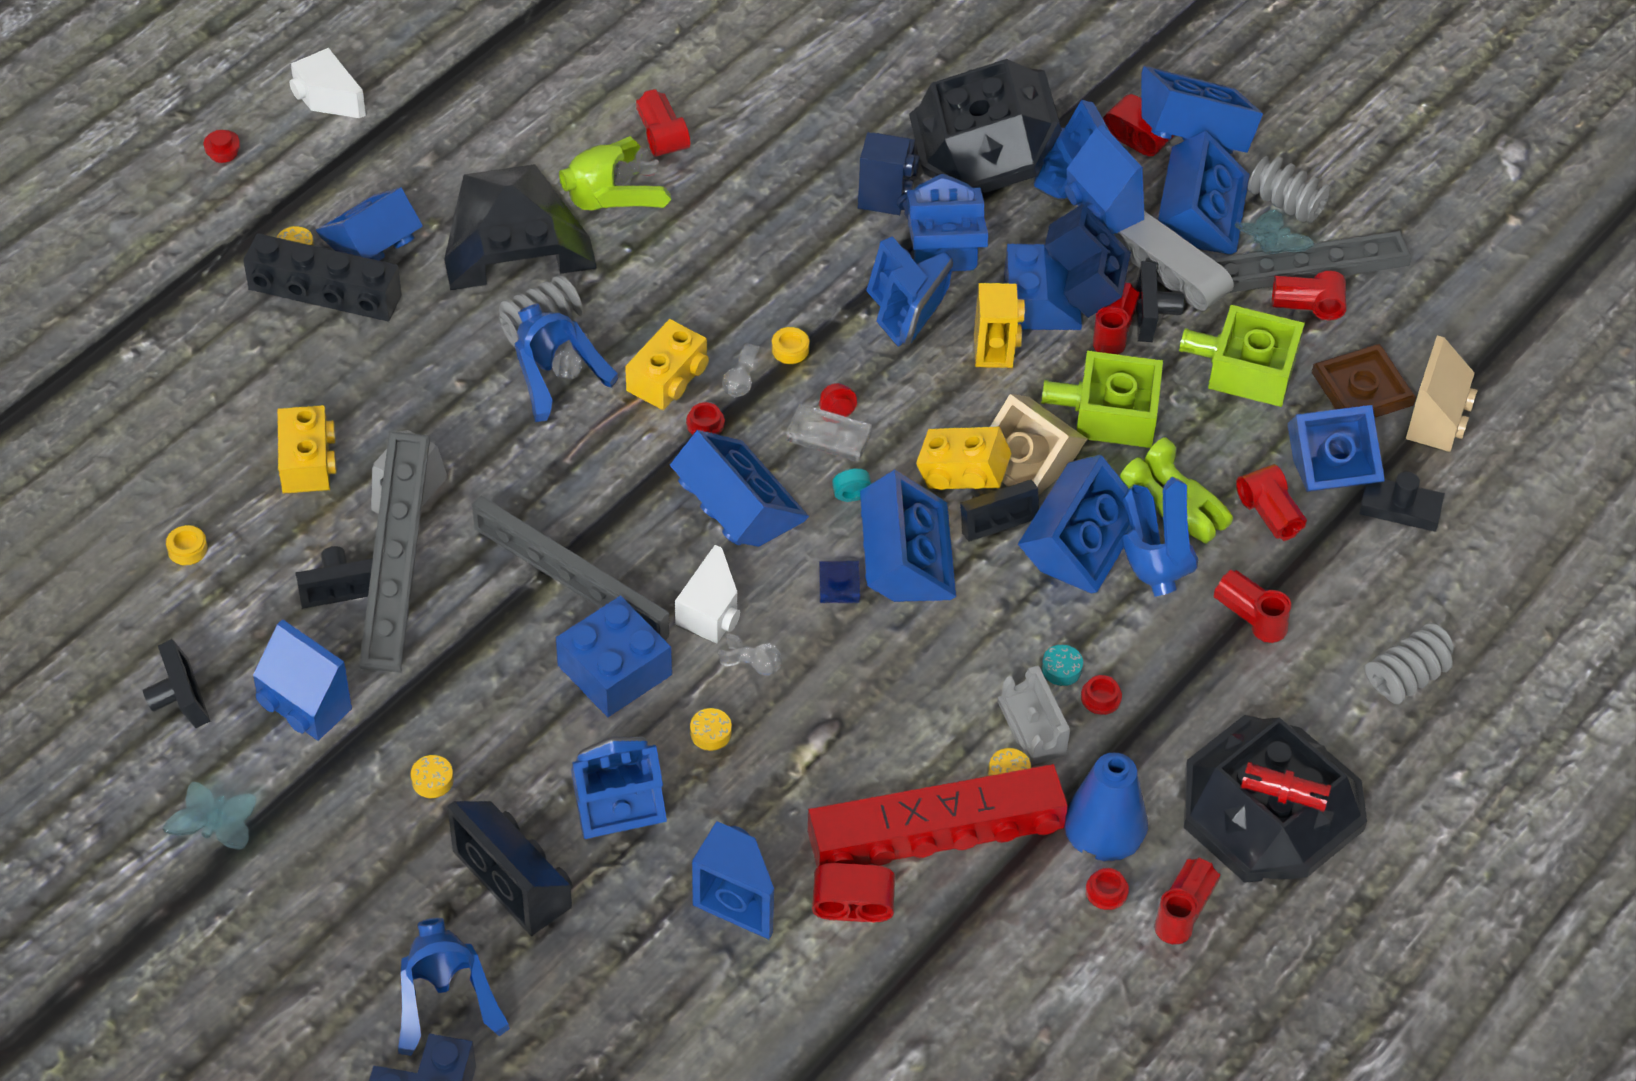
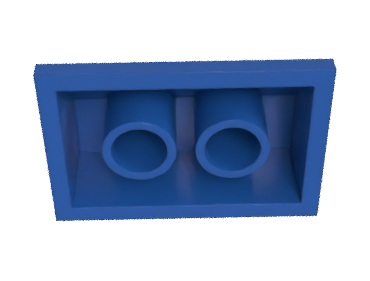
(1191, 106)
(1204, 194)
(736, 489)
(1080, 525)
(906, 541)

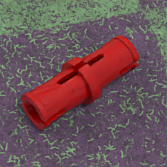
(1286, 786)

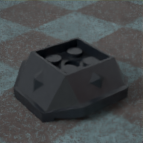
(987, 125)
(1252, 829)

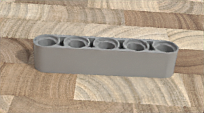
(1178, 262)

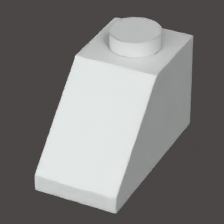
(326, 85)
(709, 599)

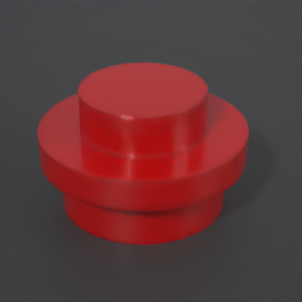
(222, 145)
(838, 399)
(705, 418)
(1101, 695)
(1107, 889)

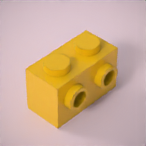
(997, 325)
(666, 364)
(304, 449)
(964, 458)

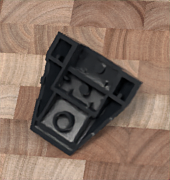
(511, 218)

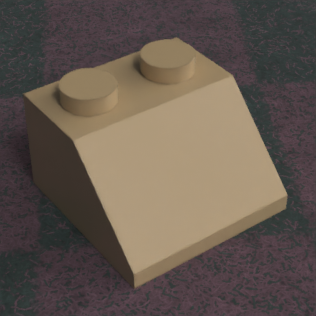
(1442, 399)
(1037, 440)

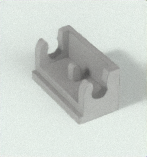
(1034, 717)

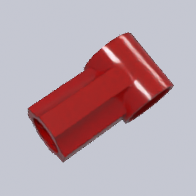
(663, 129)
(1322, 294)
(1114, 322)
(1269, 495)
(1263, 609)
(1186, 900)

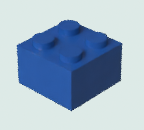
(614, 656)

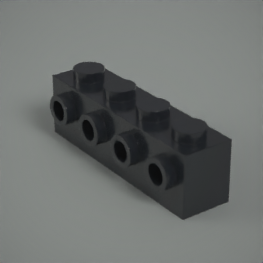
(322, 277)

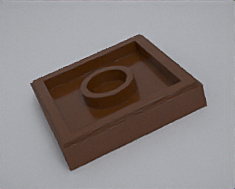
(1364, 380)

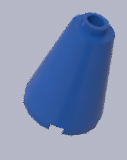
(1108, 810)

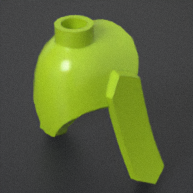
(592, 179)

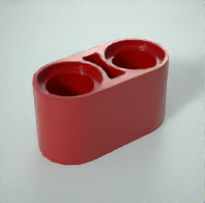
(1129, 128)
(853, 892)

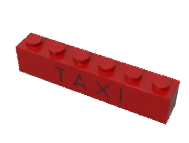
(938, 818)

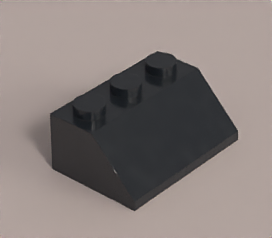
(509, 864)

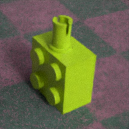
(1251, 354)
(1114, 400)

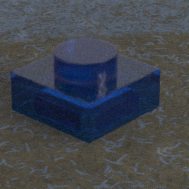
(839, 582)

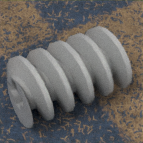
(1288, 191)
(553, 297)
(1411, 663)

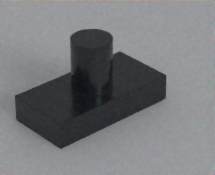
(1153, 302)
(1403, 502)
(998, 509)
(335, 581)
(178, 687)

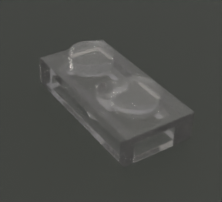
(829, 432)

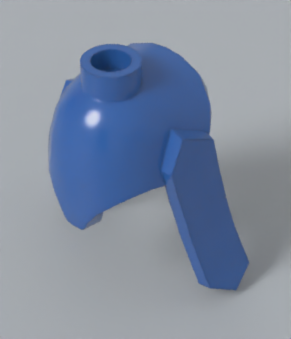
(538, 340)
(1149, 559)
(436, 958)

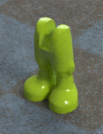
(1204, 509)

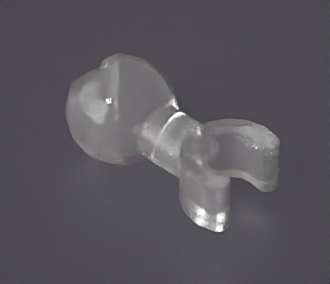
(625, 171)
(567, 362)
(737, 380)
(764, 658)

